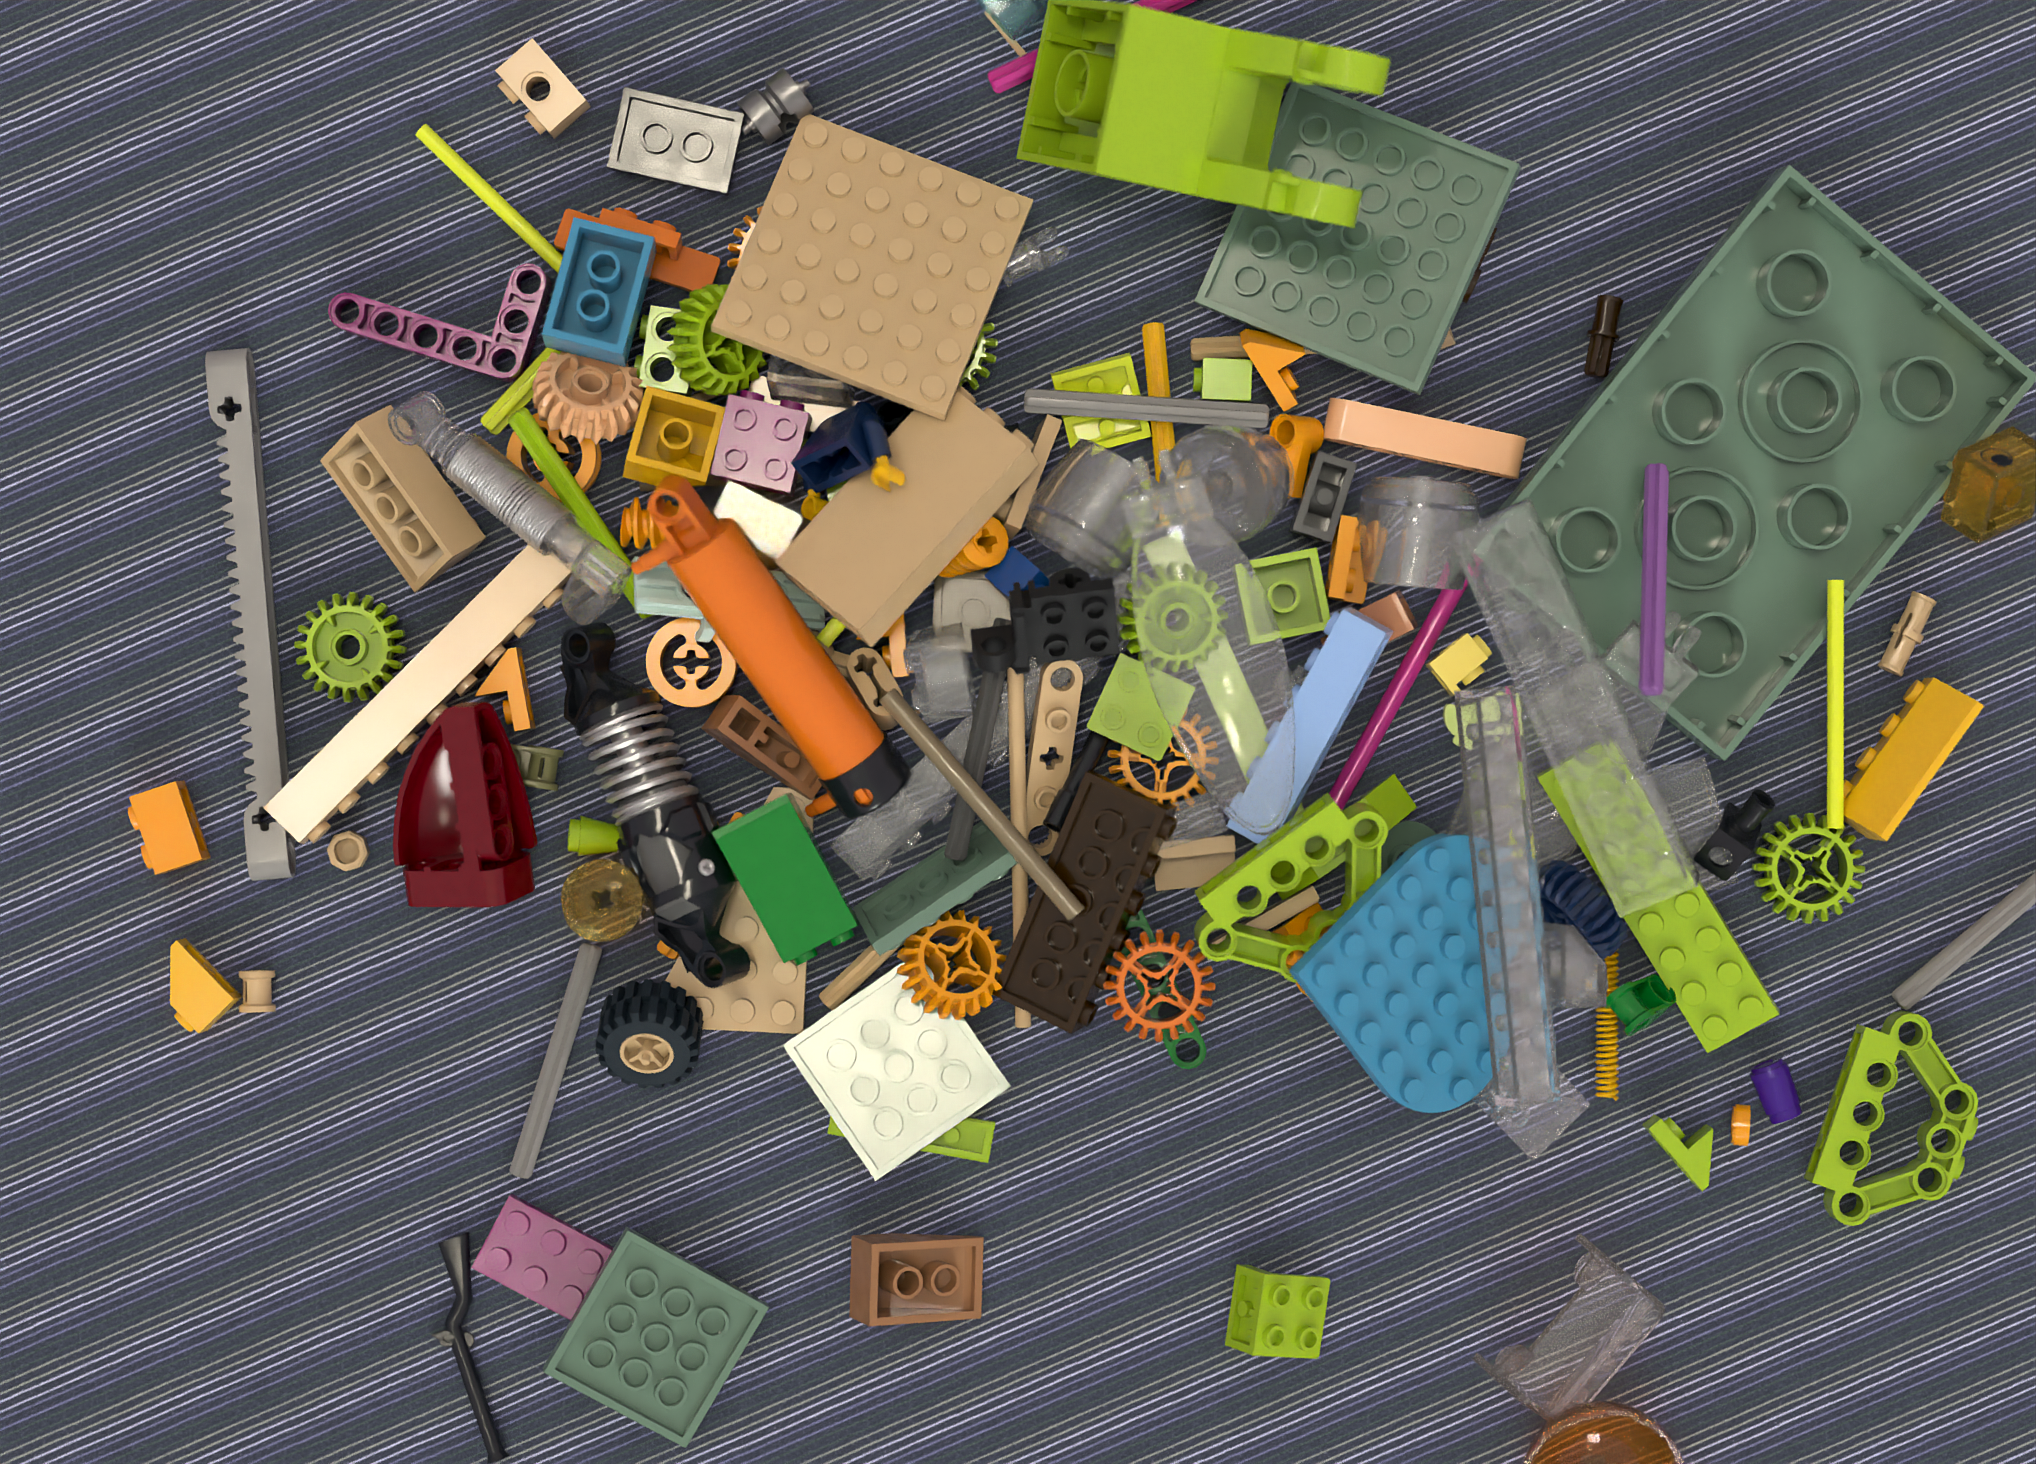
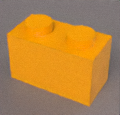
(168, 827)

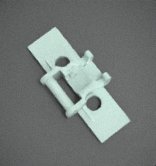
(661, 594)

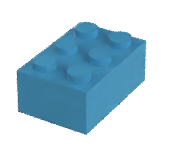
(599, 292)

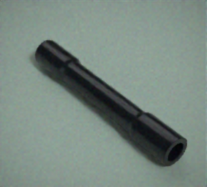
(1085, 761)

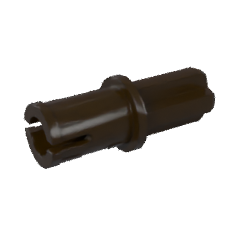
(1603, 336)

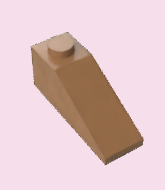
(761, 743)

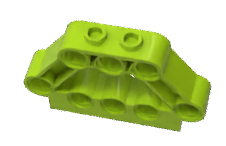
(1254, 869)
(1852, 1087)

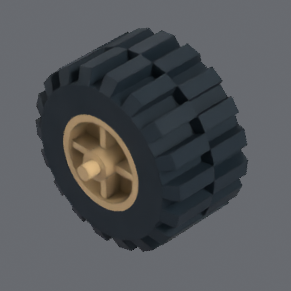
(649, 1033)

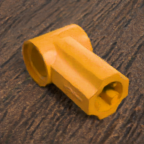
(1300, 438)

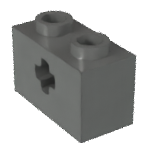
(1322, 497)

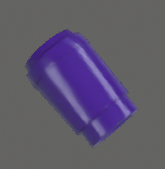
(1776, 1090)

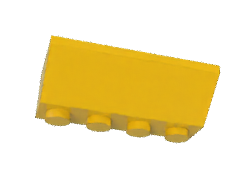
(1906, 756)

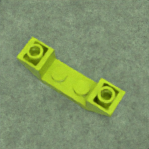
(1387, 798)

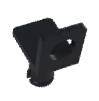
(1737, 833)

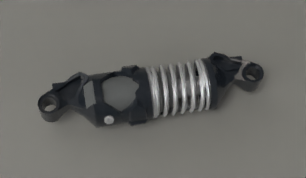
(660, 817)

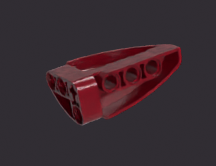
(464, 815)

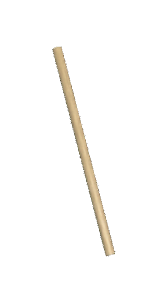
(1018, 807)

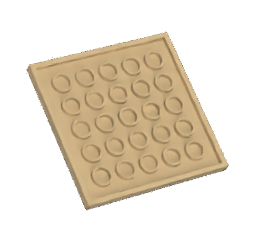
(872, 266)

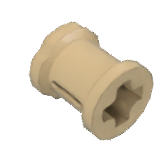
(257, 991)

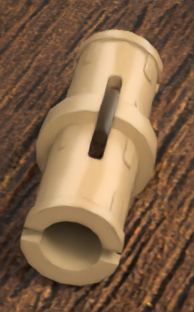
(1907, 633)

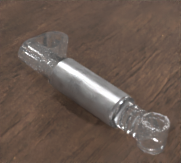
(512, 496)

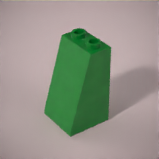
(787, 879)

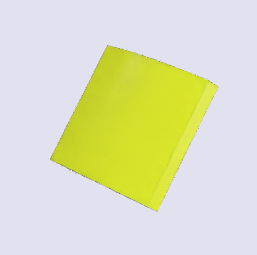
(1109, 376)

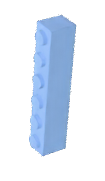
(1328, 695)

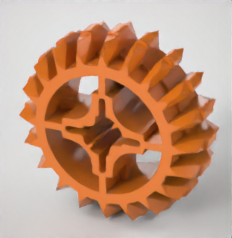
(1137, 1014)

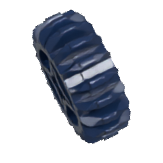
(1576, 900)

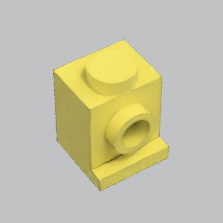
(1459, 662)

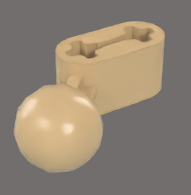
(867, 689)

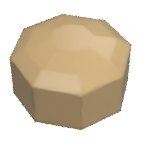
(348, 850)

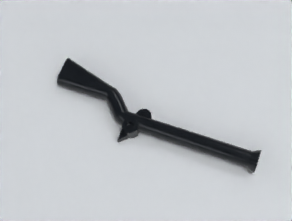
(457, 1261)

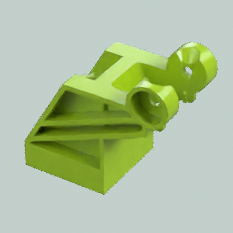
(1181, 104)

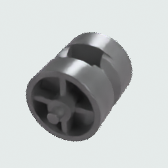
(775, 106)

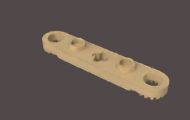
(1053, 727)

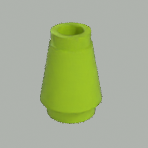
(591, 836)

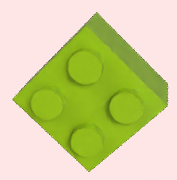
(1295, 591)

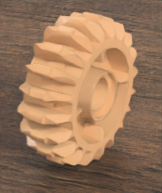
(587, 396)

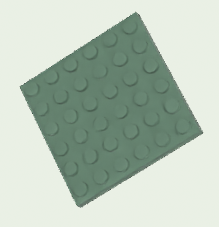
(1393, 282)

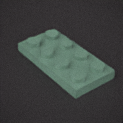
(931, 889)

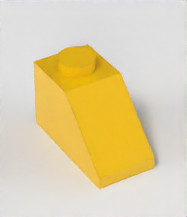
(197, 988)

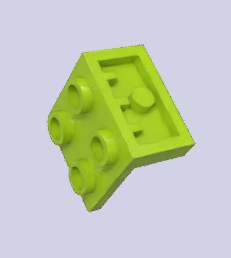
(1130, 711)
(1277, 1313)

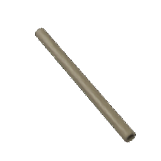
(982, 804)

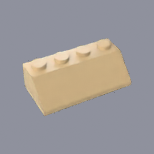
(402, 500)

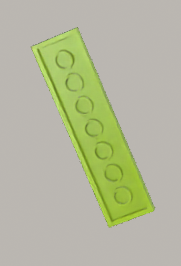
(1690, 953)

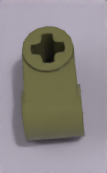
(530, 763)

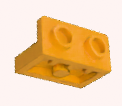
(1344, 570)

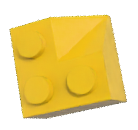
(673, 438)

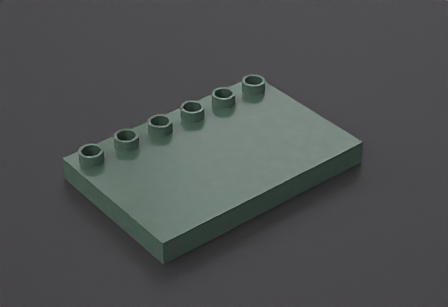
(1804, 435)

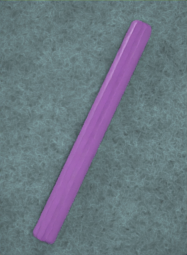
(1653, 580)

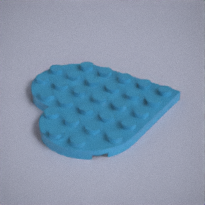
(1407, 979)

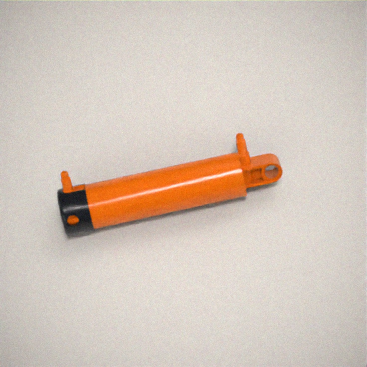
(776, 652)

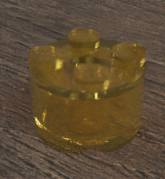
(581, 904)

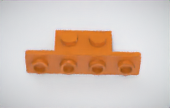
(673, 262)

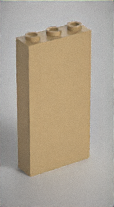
(883, 548)

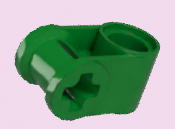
(1640, 1002)

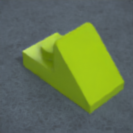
(1691, 1156)

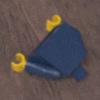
(844, 448)

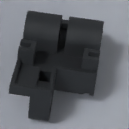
(1052, 622)

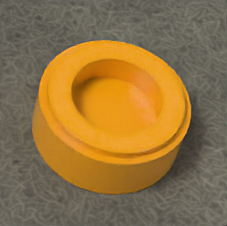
(1740, 1124)

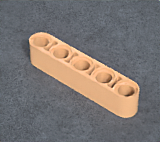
(1424, 438)

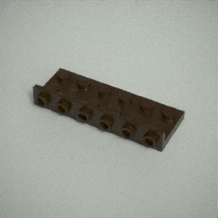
(1104, 860)

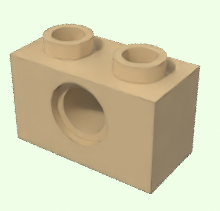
(533, 66)

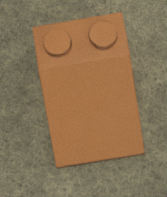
(915, 1278)

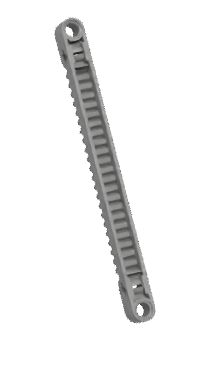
(230, 380)

